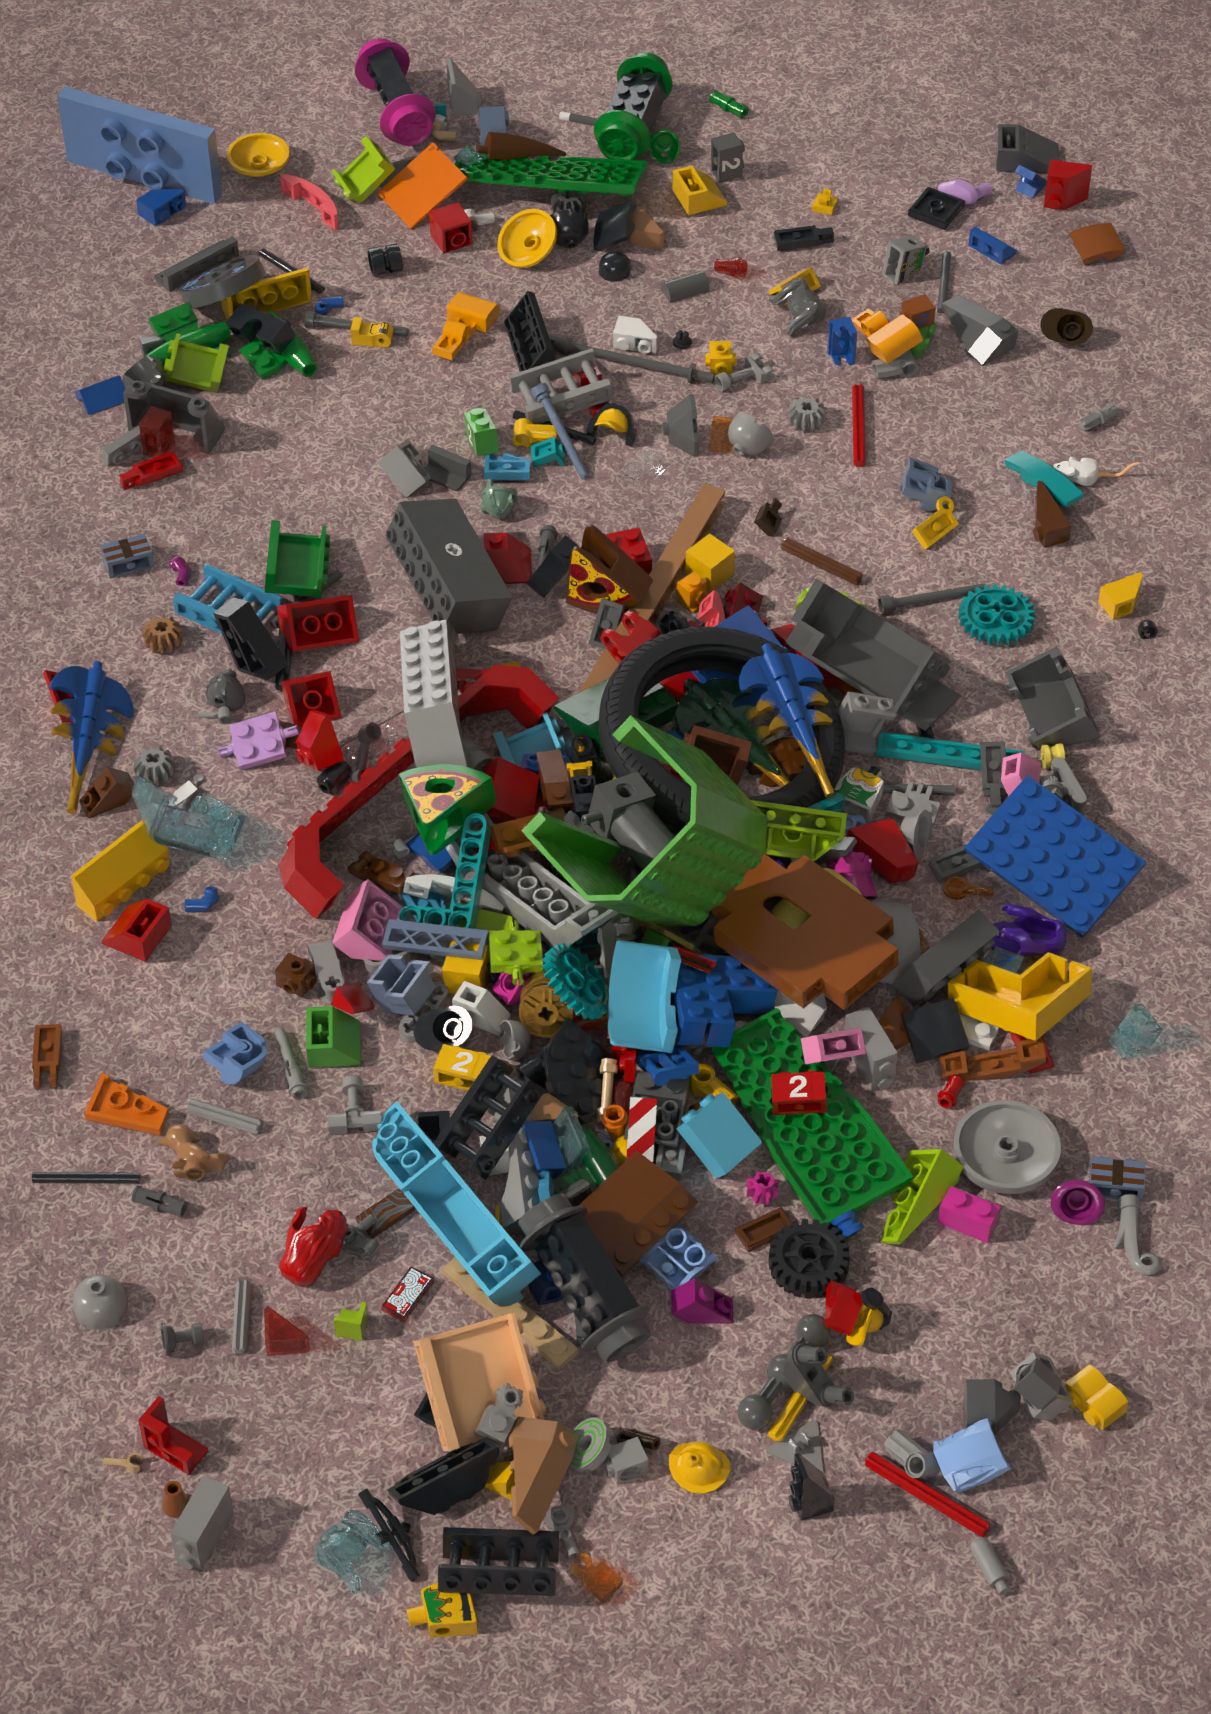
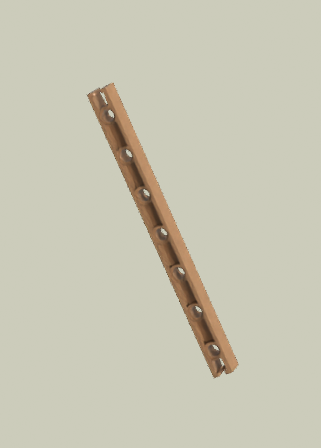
(667, 570)

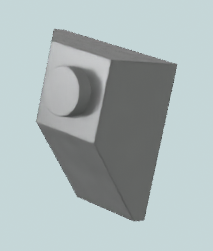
(682, 426)
(989, 1400)

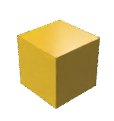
(711, 561)
(458, 970)

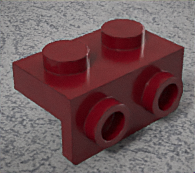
(740, 598)

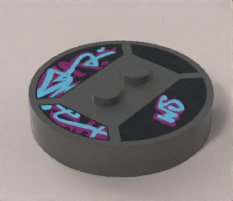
(222, 281)

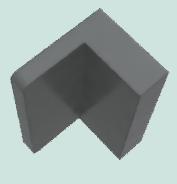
(447, 468)

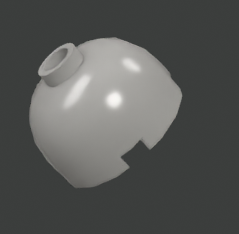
(748, 436)
(99, 1302)

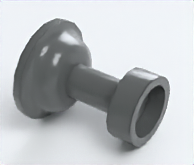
(170, 1337)

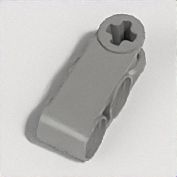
(326, 968)

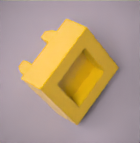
(825, 202)

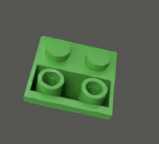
(332, 1038)

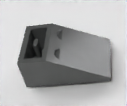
(1023, 147)
(671, 1105)

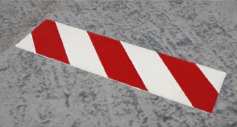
(642, 1127)

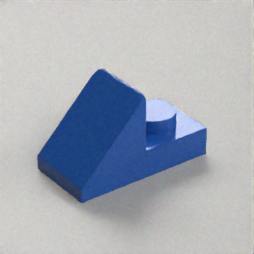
(1030, 182)

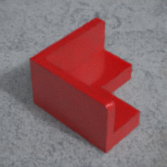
(168, 1441)

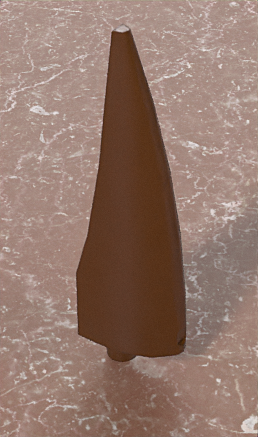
(510, 146)

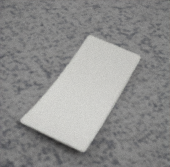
(184, 792)

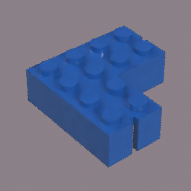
(714, 999)

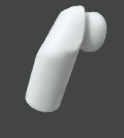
(481, 219)

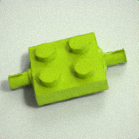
(515, 952)

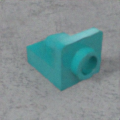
(548, 451)

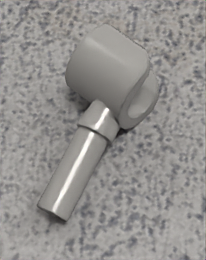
(223, 715)

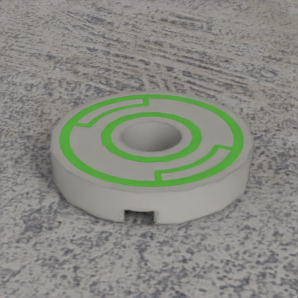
(596, 1432)

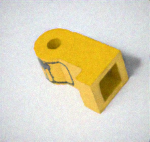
(371, 333)

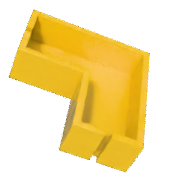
(1024, 1002)

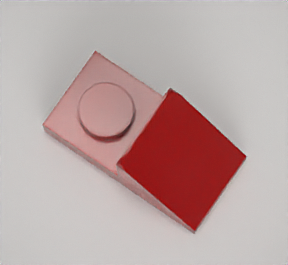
(841, 1307)

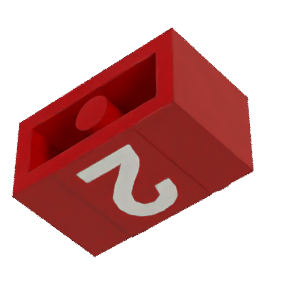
(798, 1093)

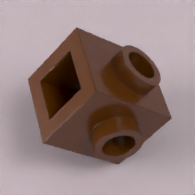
(295, 975)

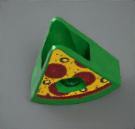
(443, 798)

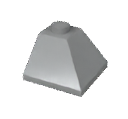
(461, 91)

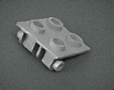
(615, 929)

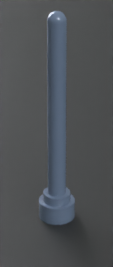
(542, 394)

